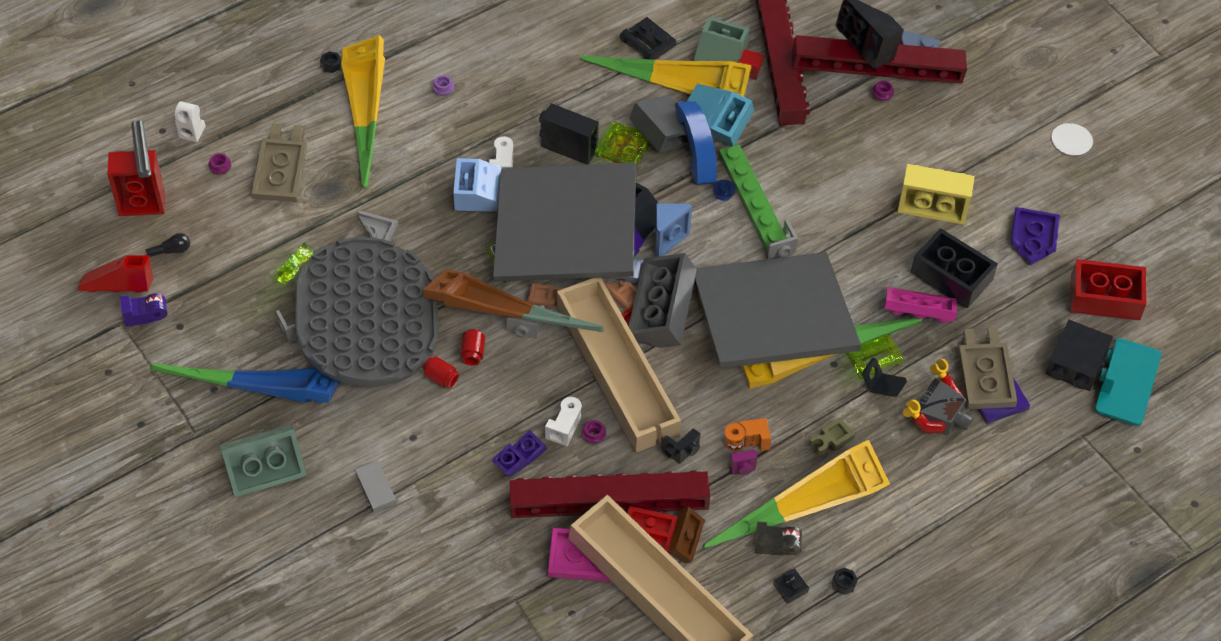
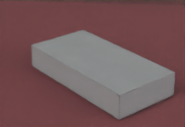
(375, 486)

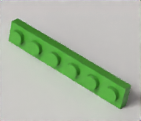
(752, 195)

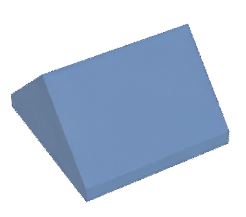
(671, 226)

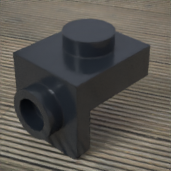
(683, 448)

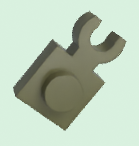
(834, 434)

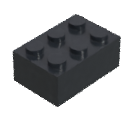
(954, 267)

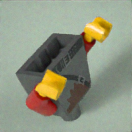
(940, 405)

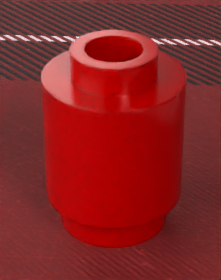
(472, 347)
(440, 372)

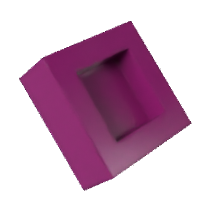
(743, 462)

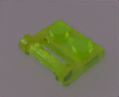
(875, 348)

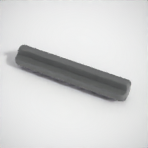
(140, 149)

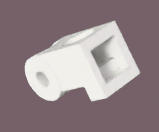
(188, 117)
(503, 152)
(566, 422)

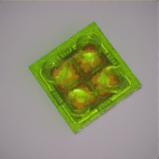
(622, 144)

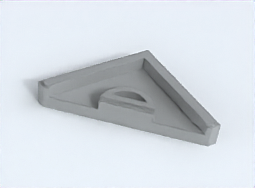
(378, 226)

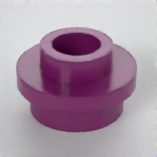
(883, 90)
(219, 163)
(594, 426)

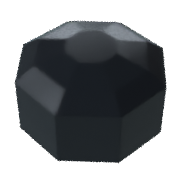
(330, 62)
(844, 581)

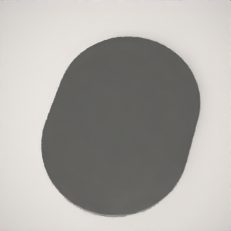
(365, 312)

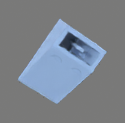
(476, 185)

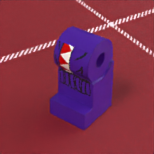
(143, 309)

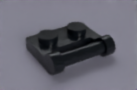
(652, 36)

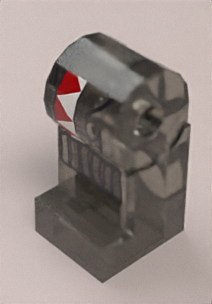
(777, 540)

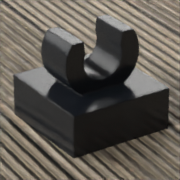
(791, 585)

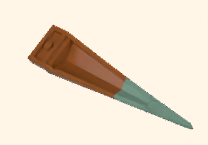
(467, 292)

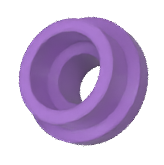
(443, 85)

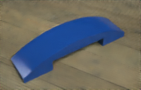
(701, 142)

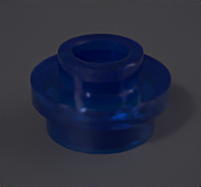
(724, 190)

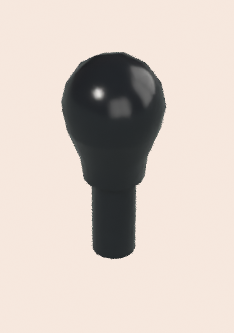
(175, 244)

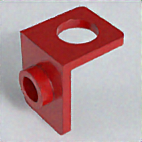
(755, 60)

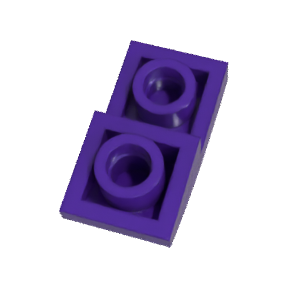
(521, 454)

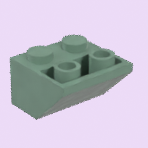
(722, 41)

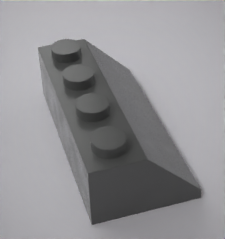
(663, 300)

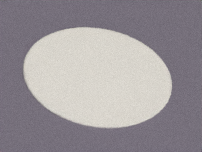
(1072, 139)

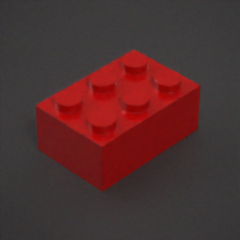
(131, 193)
(1108, 289)

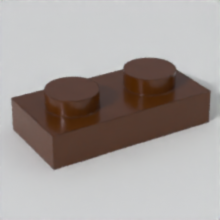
(686, 535)

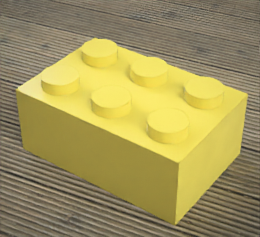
(936, 194)

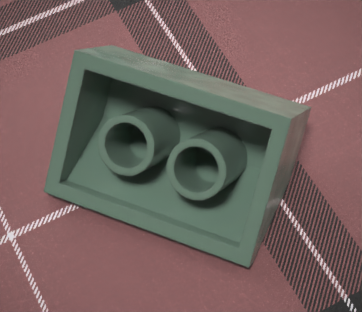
(263, 460)

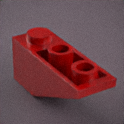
(123, 274)

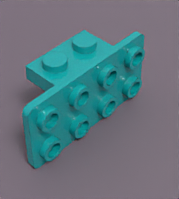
(1127, 381)

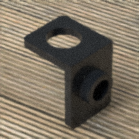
(882, 383)

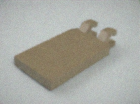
(280, 166)
(986, 371)

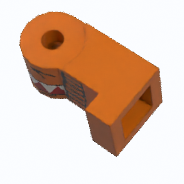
(747, 434)

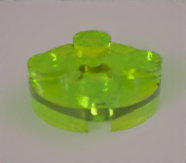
(289, 268)

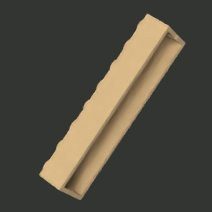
(619, 365)
(652, 577)

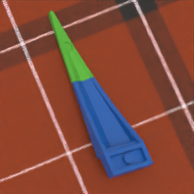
(291, 384)

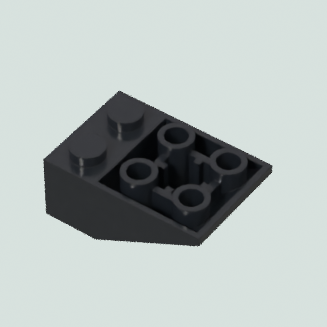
(869, 31)

